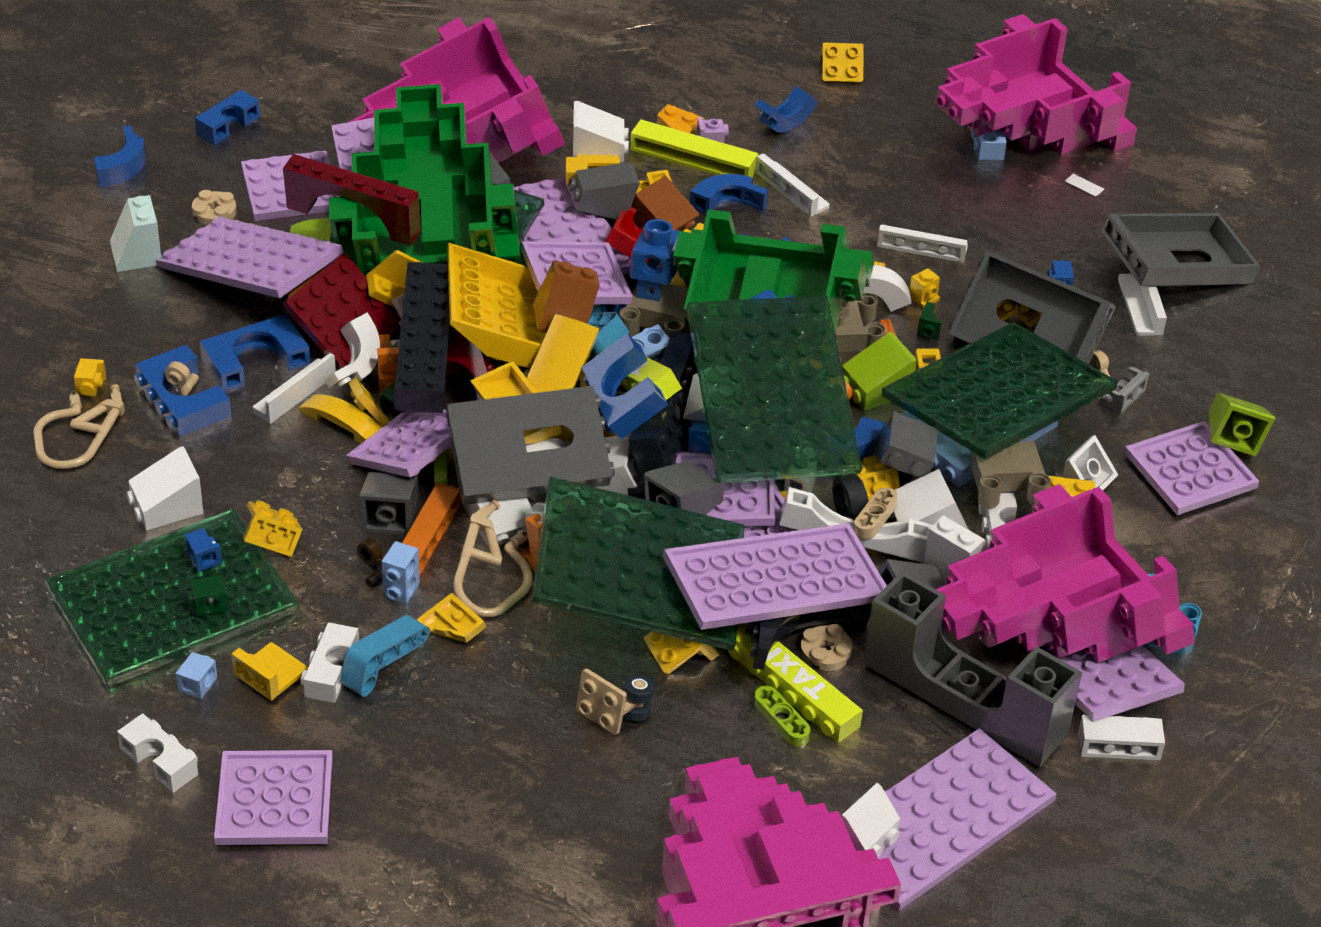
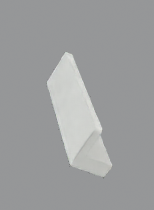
(790, 186)
(922, 243)
(1143, 306)
(295, 389)

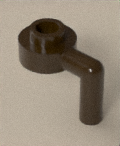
(371, 553)

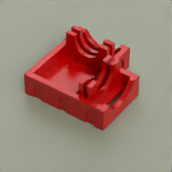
(625, 233)

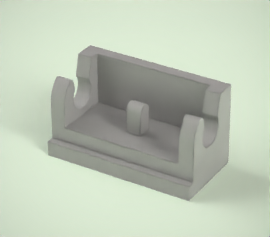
(1127, 390)

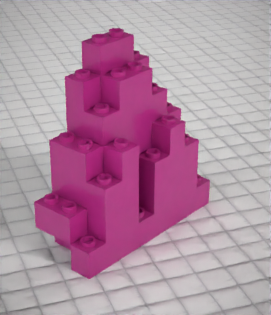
(478, 72)
(1031, 95)
(1064, 585)
(763, 857)

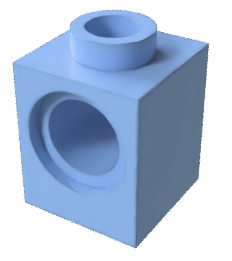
(196, 675)

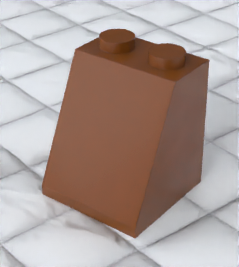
(666, 203)
(565, 292)

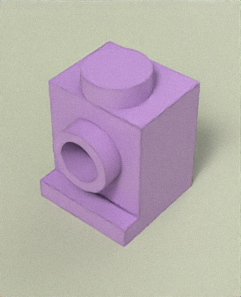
(712, 129)

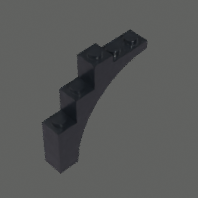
(770, 631)

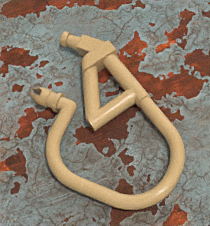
(114, 409)
(480, 522)

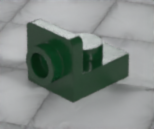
(928, 324)

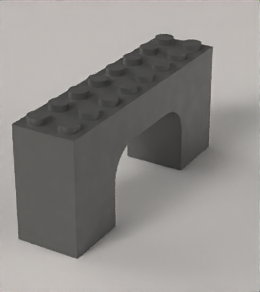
(1022, 711)

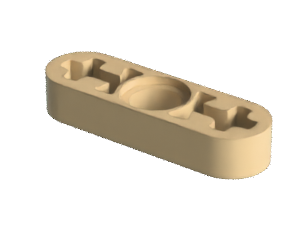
(876, 521)

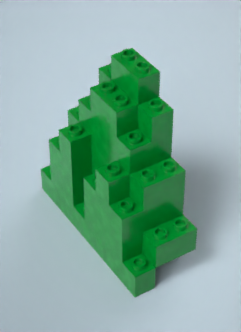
(428, 151)
(742, 266)

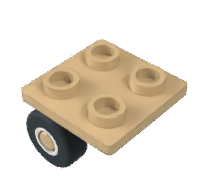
(608, 704)

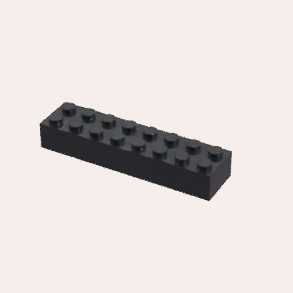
(423, 339)
(661, 437)

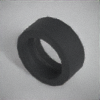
(849, 495)

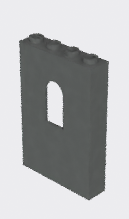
(1147, 240)
(1069, 315)
(493, 452)

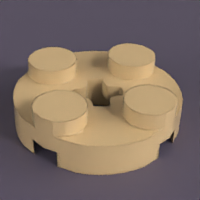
(222, 202)
(829, 636)

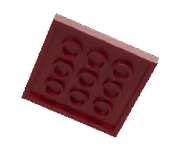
(333, 301)

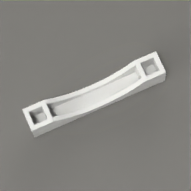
(902, 538)

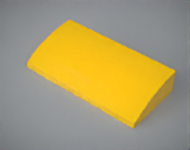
(562, 354)
(510, 381)

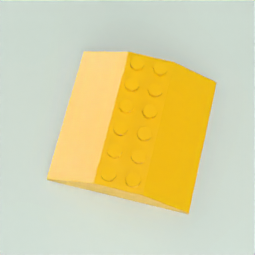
(493, 305)

